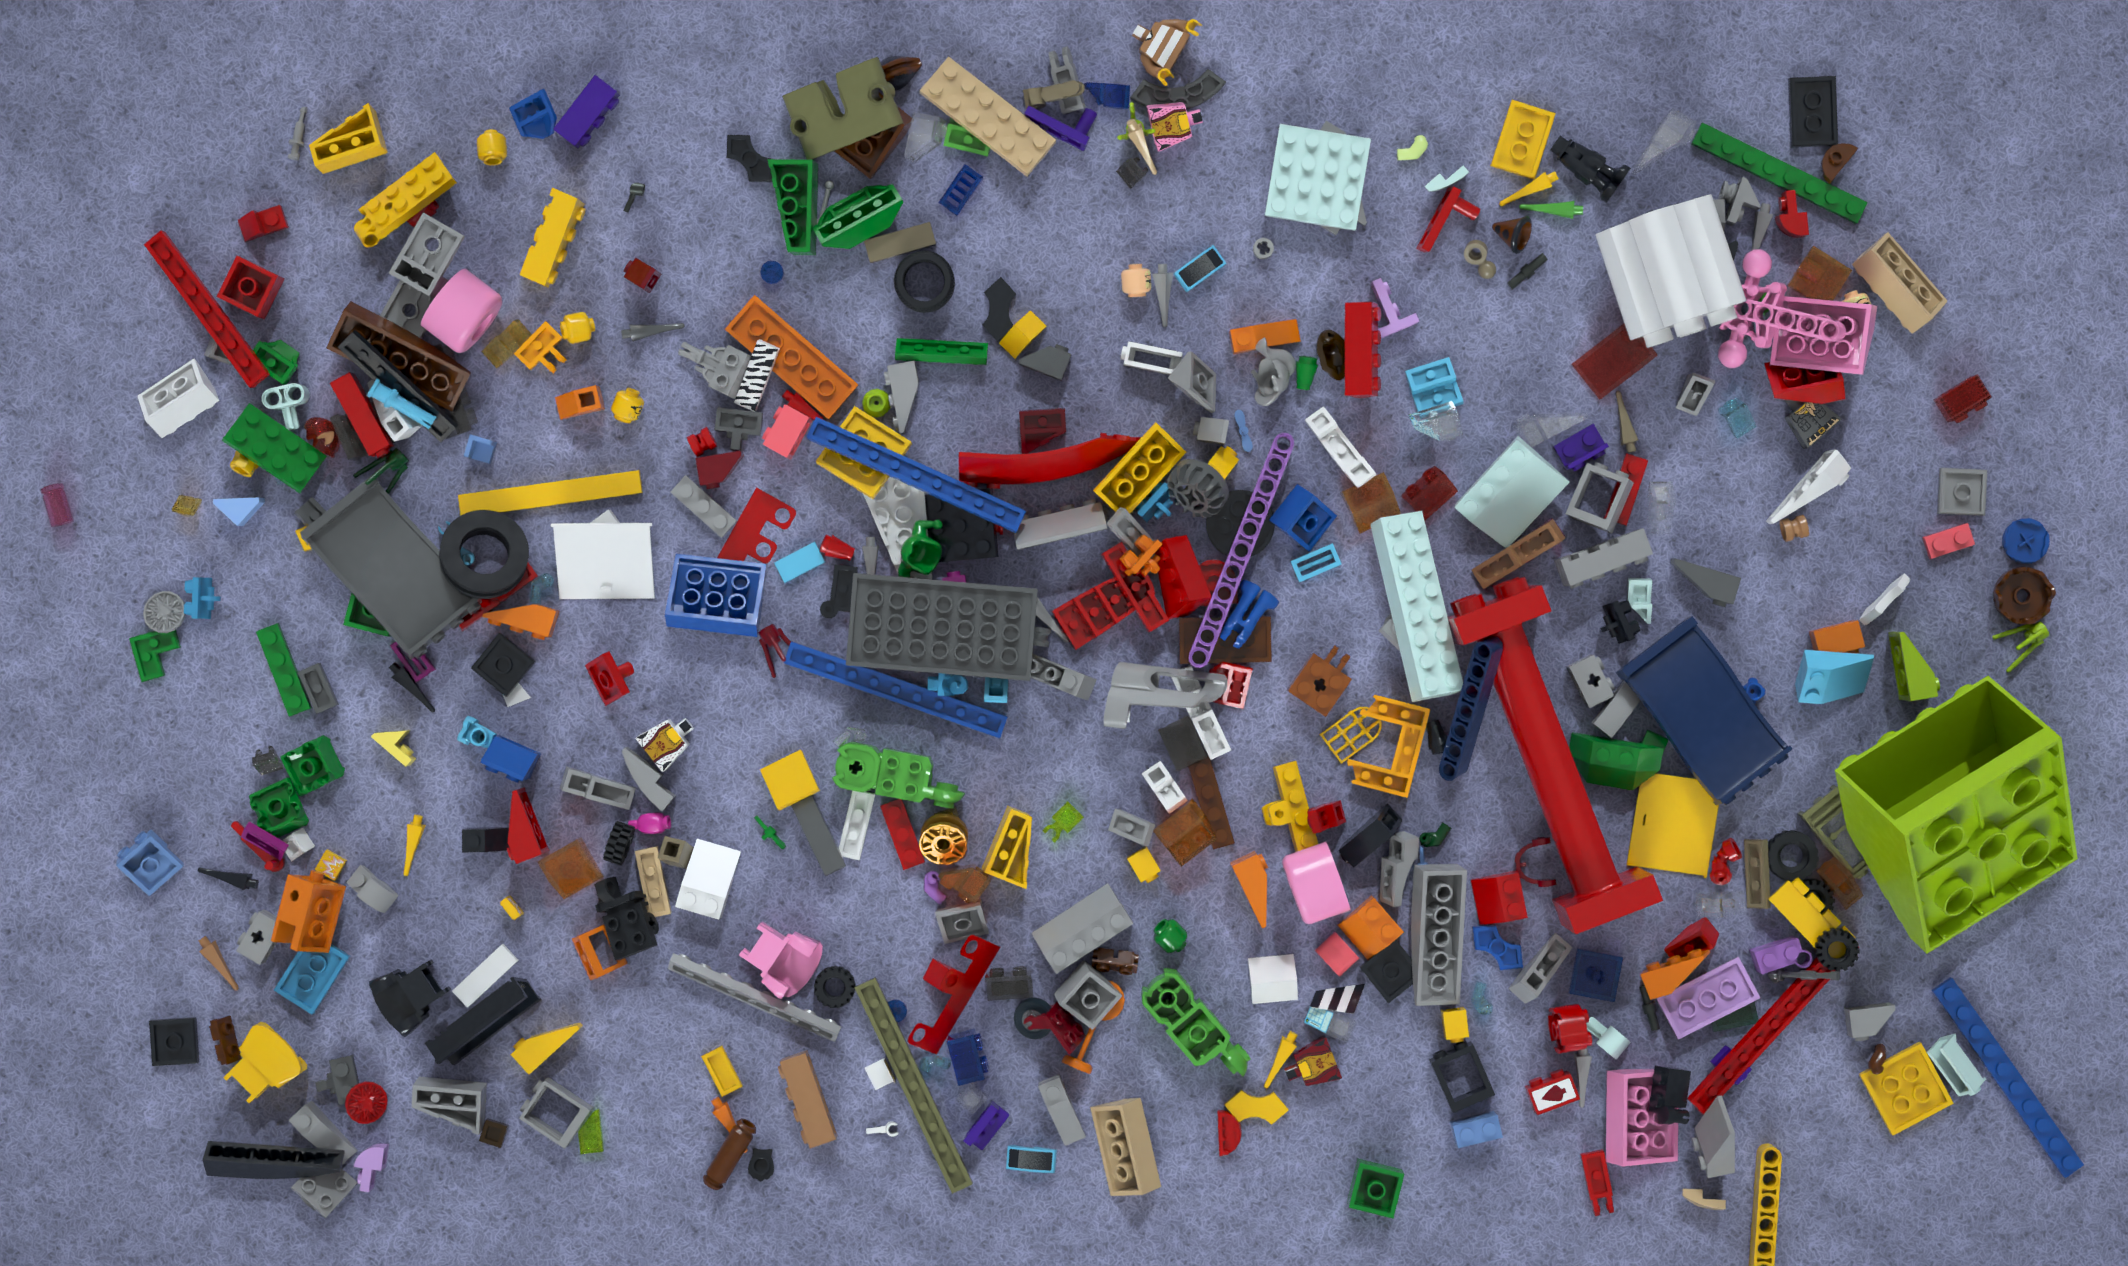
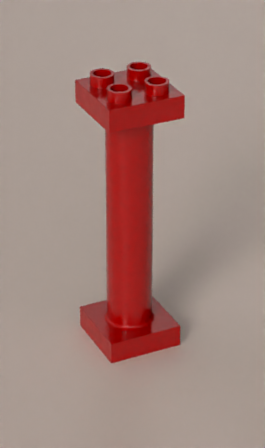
(1597, 888)

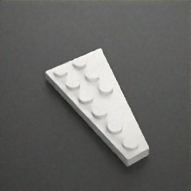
(895, 513)

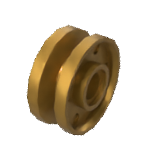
(939, 828)

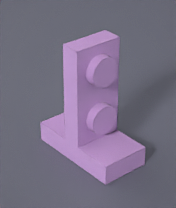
(1390, 310)

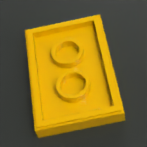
(1522, 139)

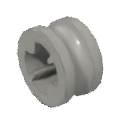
(1727, 191)
(1256, 251)

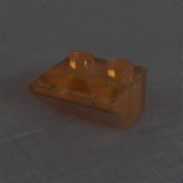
(1370, 502)
(1185, 832)
(967, 880)

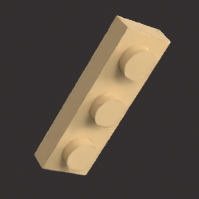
(653, 881)

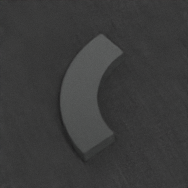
(1191, 94)

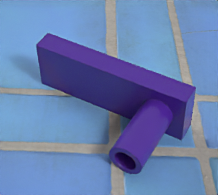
(1075, 137)

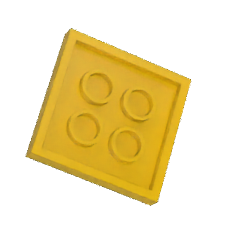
(854, 473)
(1906, 1089)

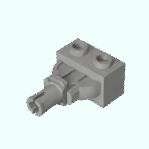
(723, 367)

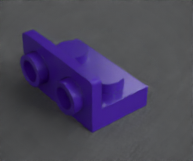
(1580, 447)
(986, 1126)

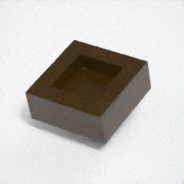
(493, 1133)

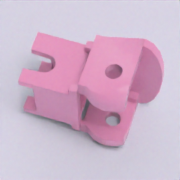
(784, 961)

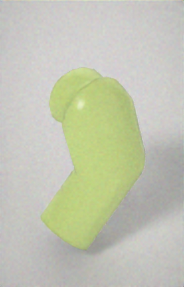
(1415, 151)

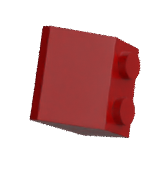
(1499, 898)

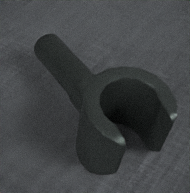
(635, 189)

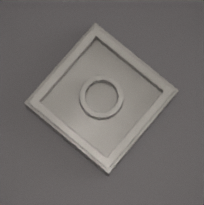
(1962, 491)

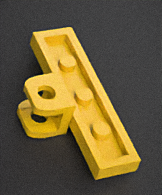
(1291, 807)

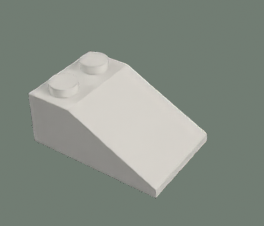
(708, 879)

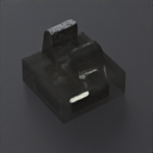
(1131, 172)
(267, 762)

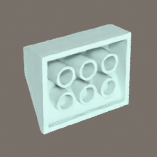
(1511, 493)

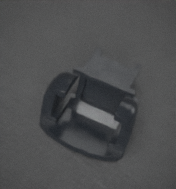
(406, 997)

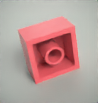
(786, 431)

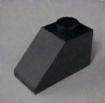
(485, 839)

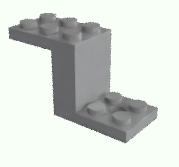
(421, 272)

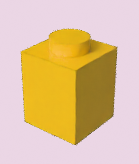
(1144, 865)
(1455, 1024)

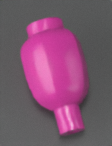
(652, 823)

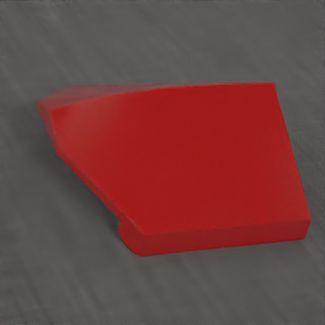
(1237, 683)

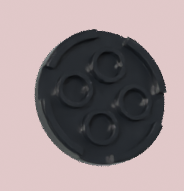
(1224, 525)

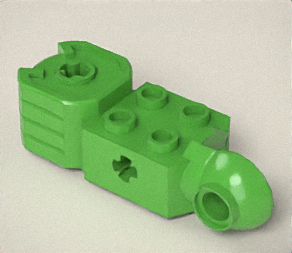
(892, 775)
(1191, 1022)

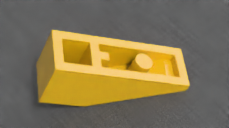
(539, 1047)

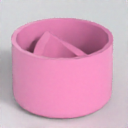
(462, 311)
(1315, 883)

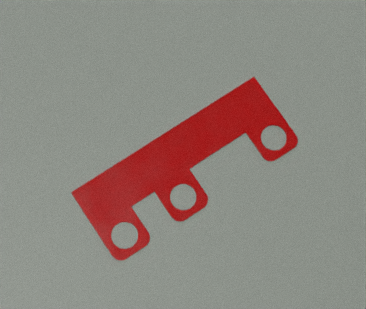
(746, 532)
(961, 993)

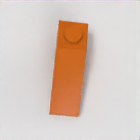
(1276, 334)

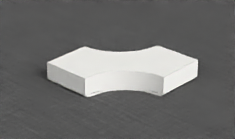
(1884, 599)

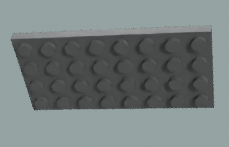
(941, 627)

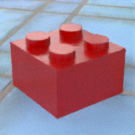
(250, 287)

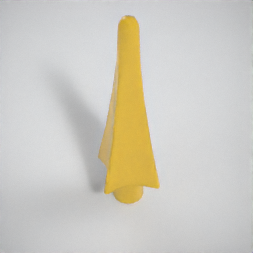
(1540, 183)
(414, 833)
(1285, 1049)

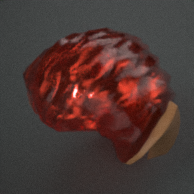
(323, 435)

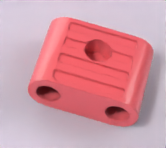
(1337, 954)

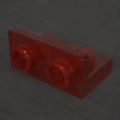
(1429, 492)

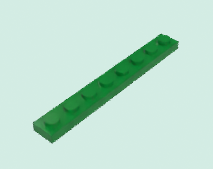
(1779, 173)

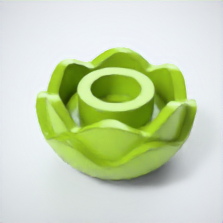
(876, 410)

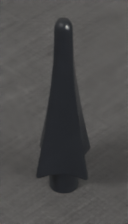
(404, 678)
(239, 880)

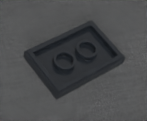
(1813, 111)

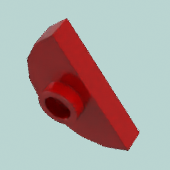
(1229, 1132)

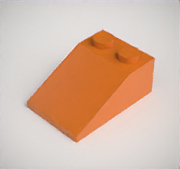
(1253, 879)

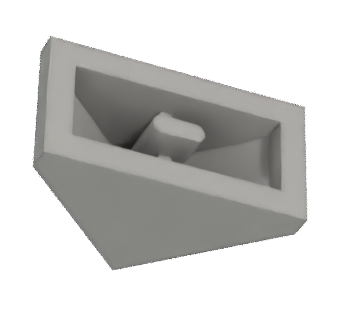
(1694, 393)

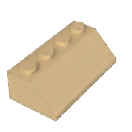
(1899, 283)
(1125, 1147)

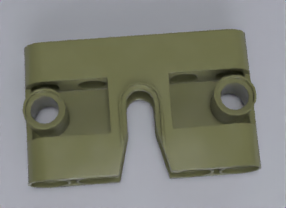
(864, 109)

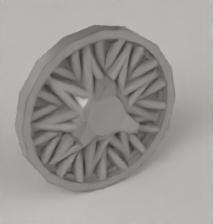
(164, 612)

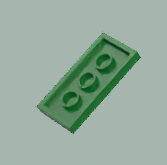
(274, 448)

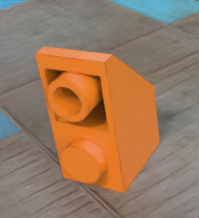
(580, 402)

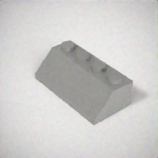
(1060, 525)
(1082, 928)

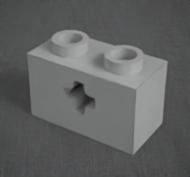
(1591, 693)
(248, 942)

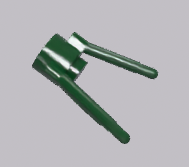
(394, 460)

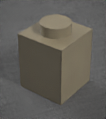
(675, 852)

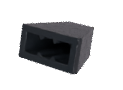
(1370, 836)

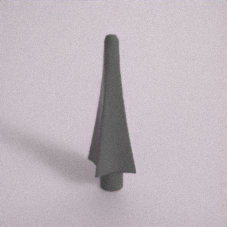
(639, 332)

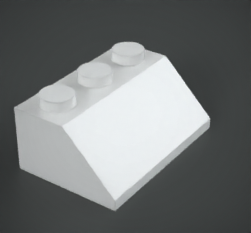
(177, 398)

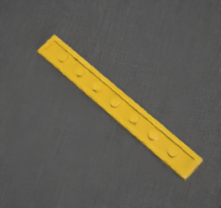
(553, 493)

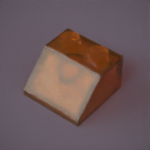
(570, 868)

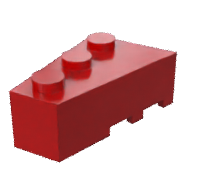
(1180, 577)

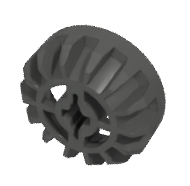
(1201, 483)

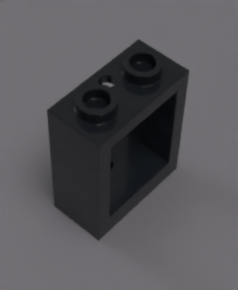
(1469, 1098)

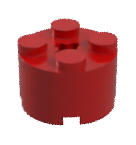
(1569, 1028)

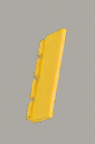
(1805, 914)

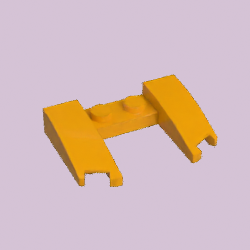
(1400, 776)

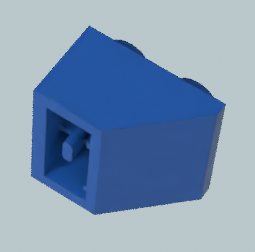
(510, 758)

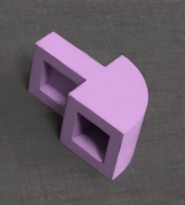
(370, 1160)

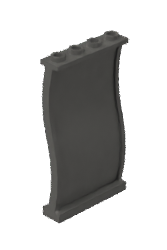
(389, 568)

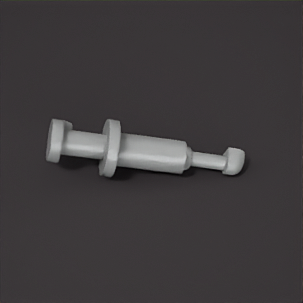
(297, 142)

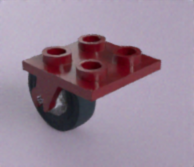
(1036, 1019)

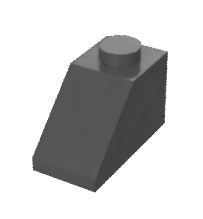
(1048, 361)

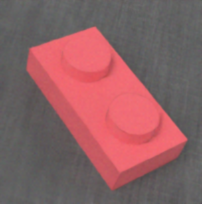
(1948, 540)

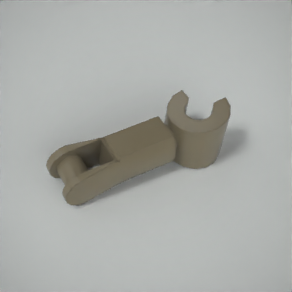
(1039, 96)

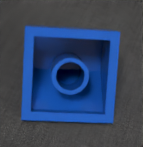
(1303, 517)

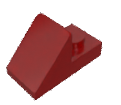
(262, 223)

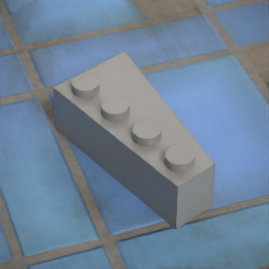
(1603, 557)

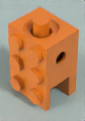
(308, 912)

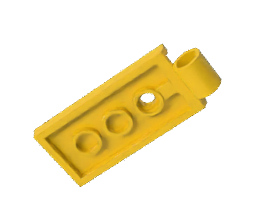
(404, 198)

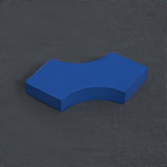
(1488, 939)

